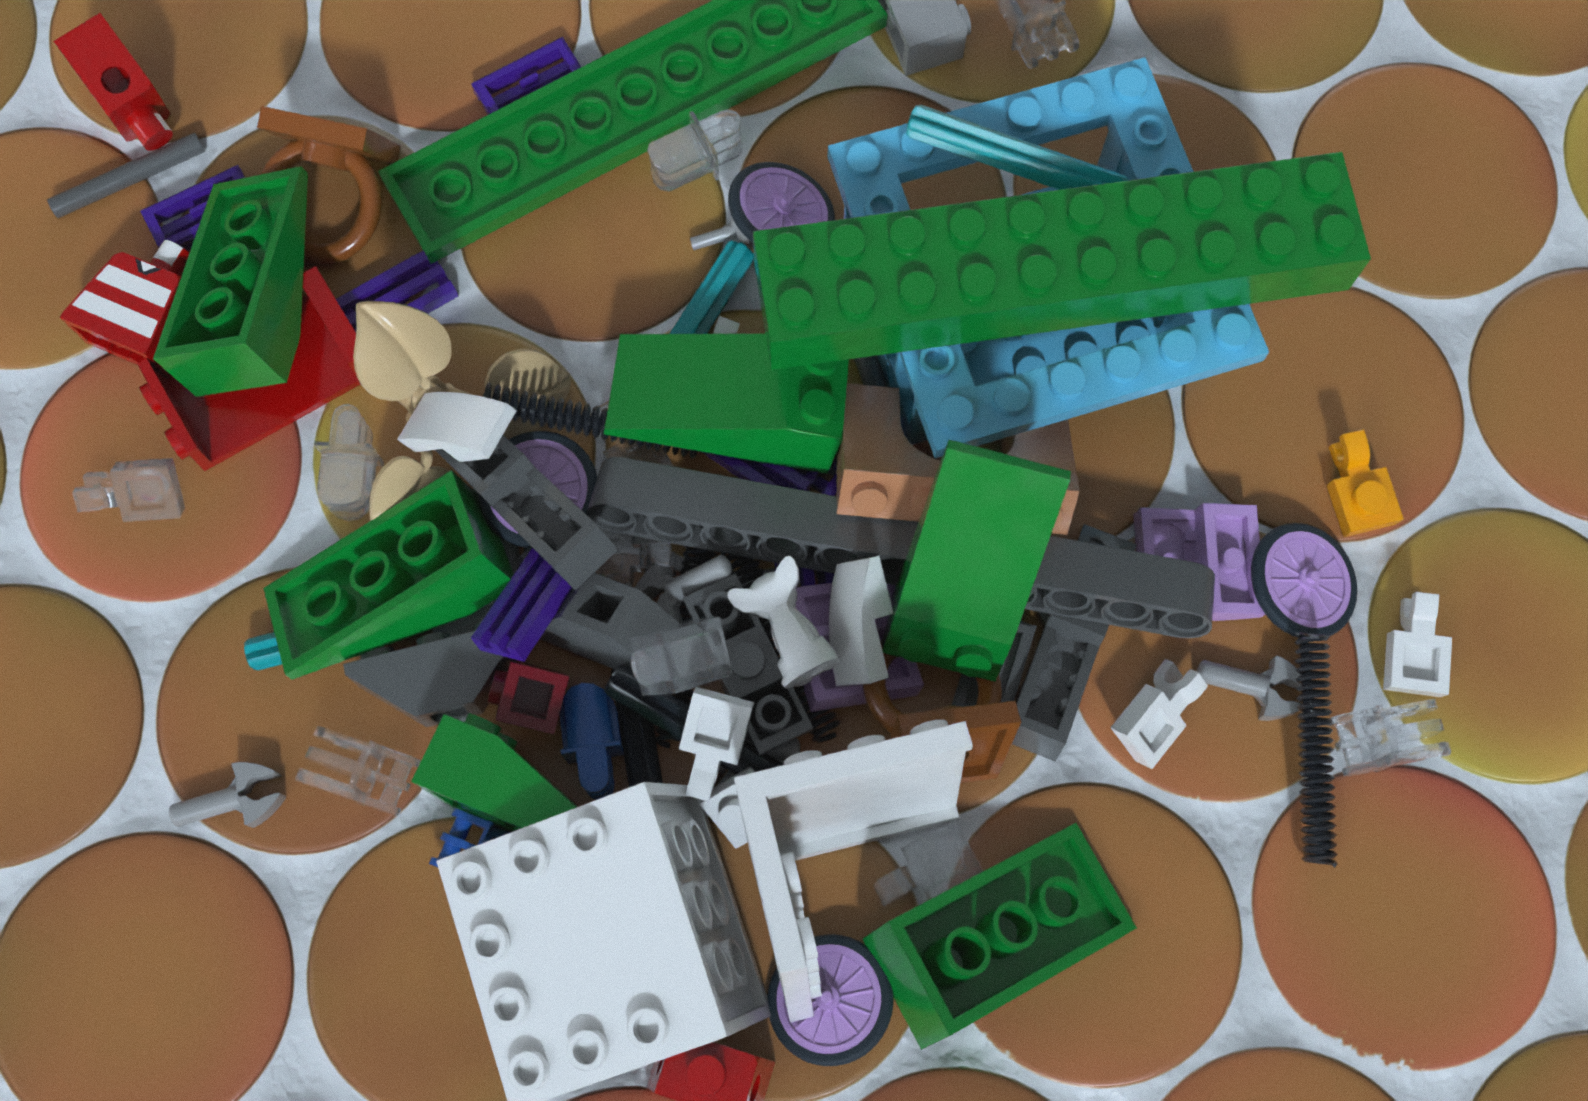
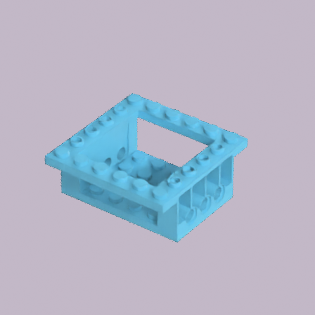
(1038, 379)

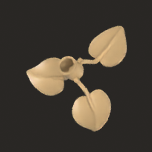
(397, 360)

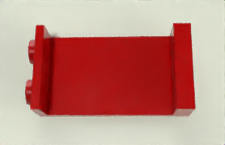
(228, 422)

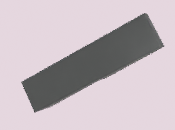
(537, 511)
(1060, 671)

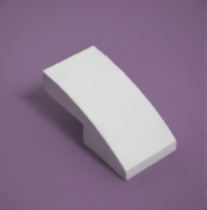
(458, 423)
(856, 600)

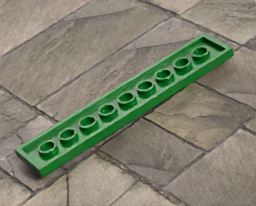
(612, 112)

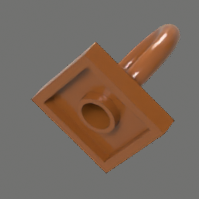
(336, 148)
(989, 723)

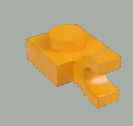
(1362, 496)

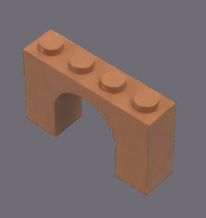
(892, 479)

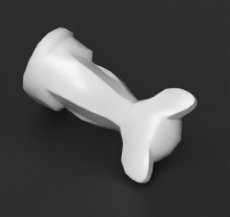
(795, 637)

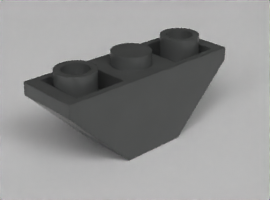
(601, 619)
(430, 678)
(776, 711)

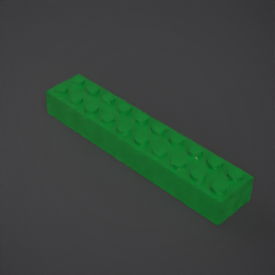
(1058, 260)

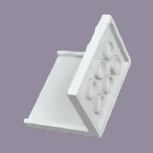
(835, 804)
(602, 940)

